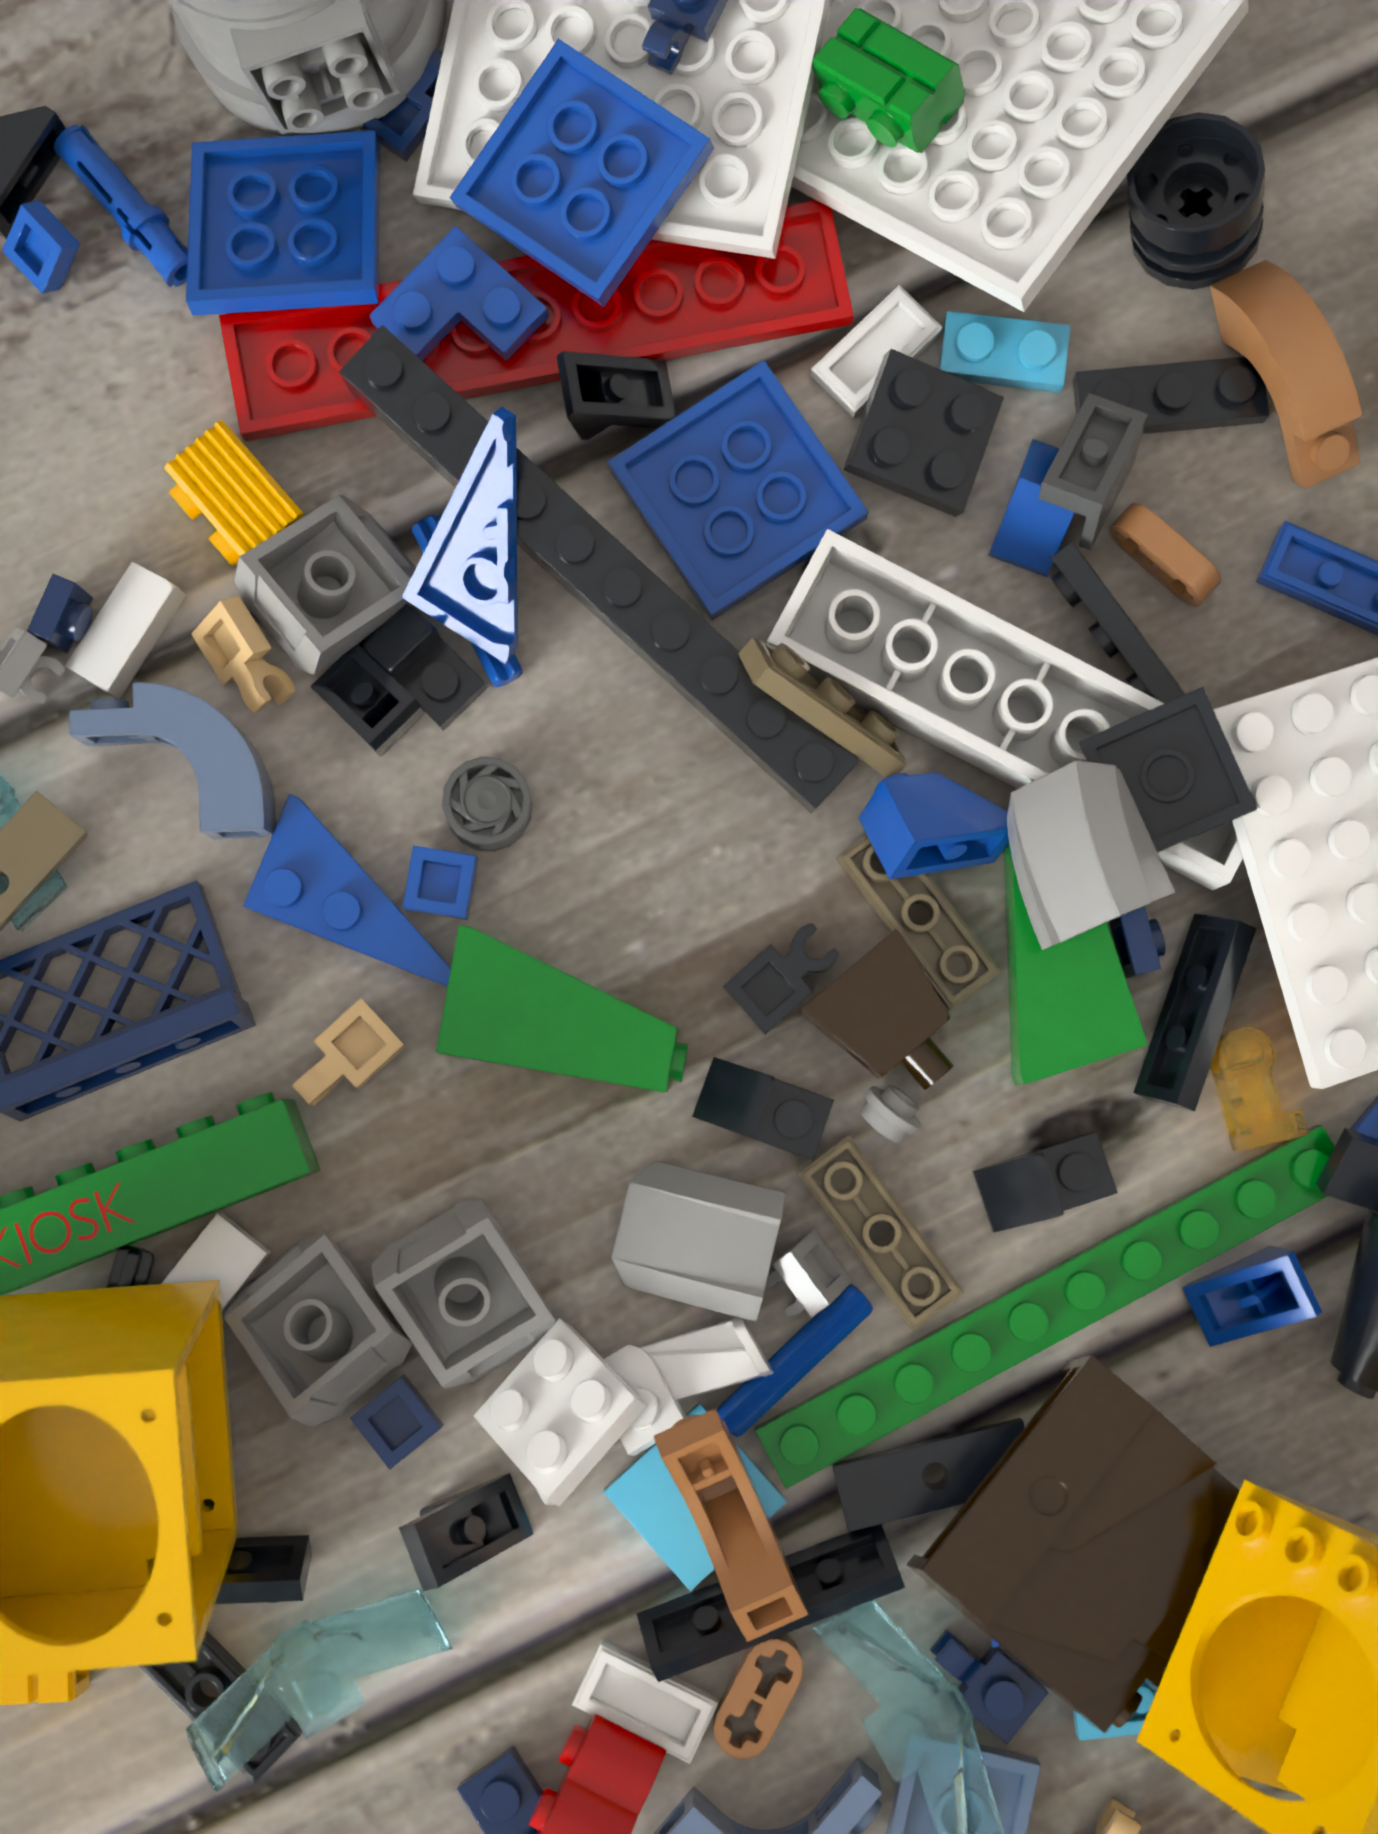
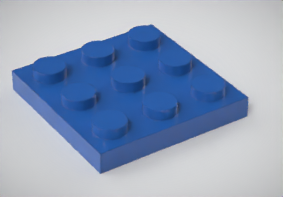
(582, 172)
(284, 223)
(737, 489)

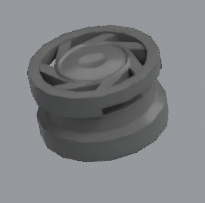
(487, 803)

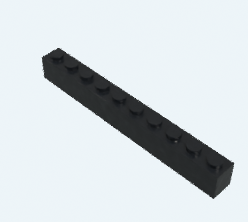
(603, 575)

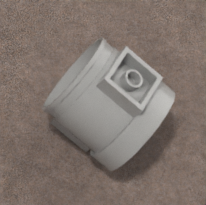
(310, 61)

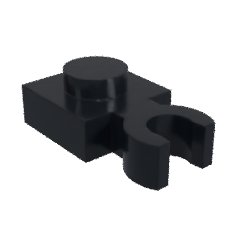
(774, 985)

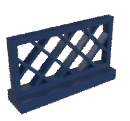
(139, 1044)

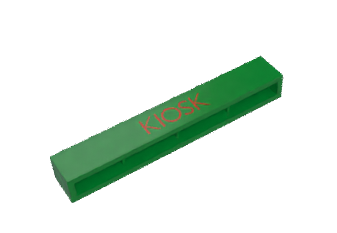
(152, 1190)

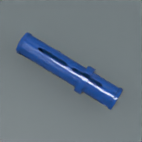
(142, 225)

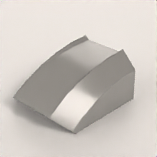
(324, 582)
(1081, 851)
(698, 1238)
(462, 1294)
(316, 1330)

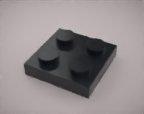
(923, 433)
(1176, 768)

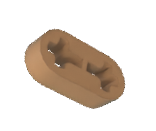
(1165, 554)
(772, 1701)

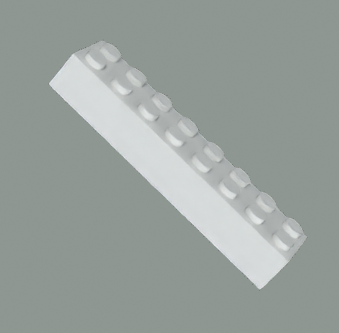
(965, 679)

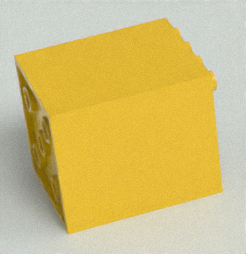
(104, 1475)
(1279, 1671)

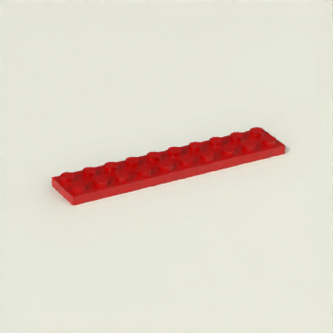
(666, 308)

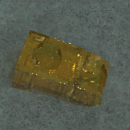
(1249, 1093)

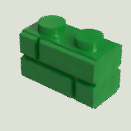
(887, 81)

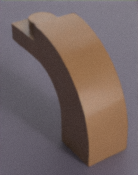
(1301, 363)
(731, 1523)

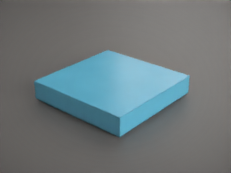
(661, 1516)

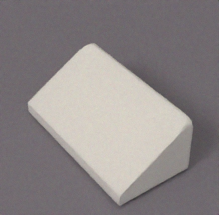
(126, 630)

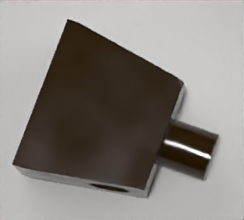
(885, 1013)

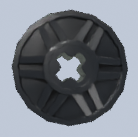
(1197, 201)

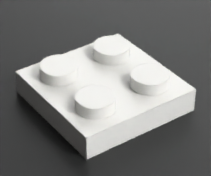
(559, 1412)

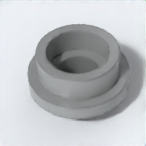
(891, 1112)

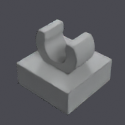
(19, 659)
(811, 1275)

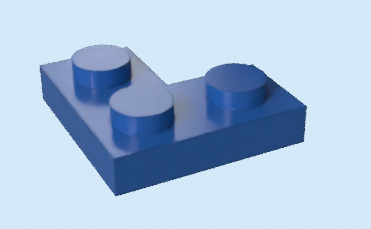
(460, 285)

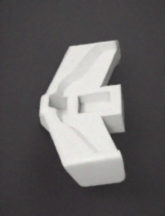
(683, 1369)

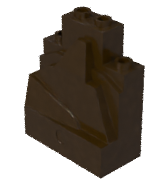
(1086, 1543)

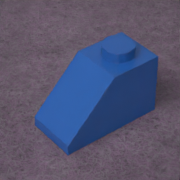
(932, 825)

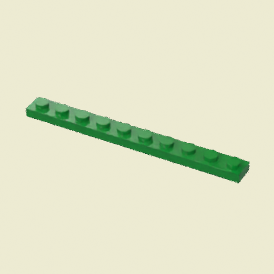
(1046, 1308)

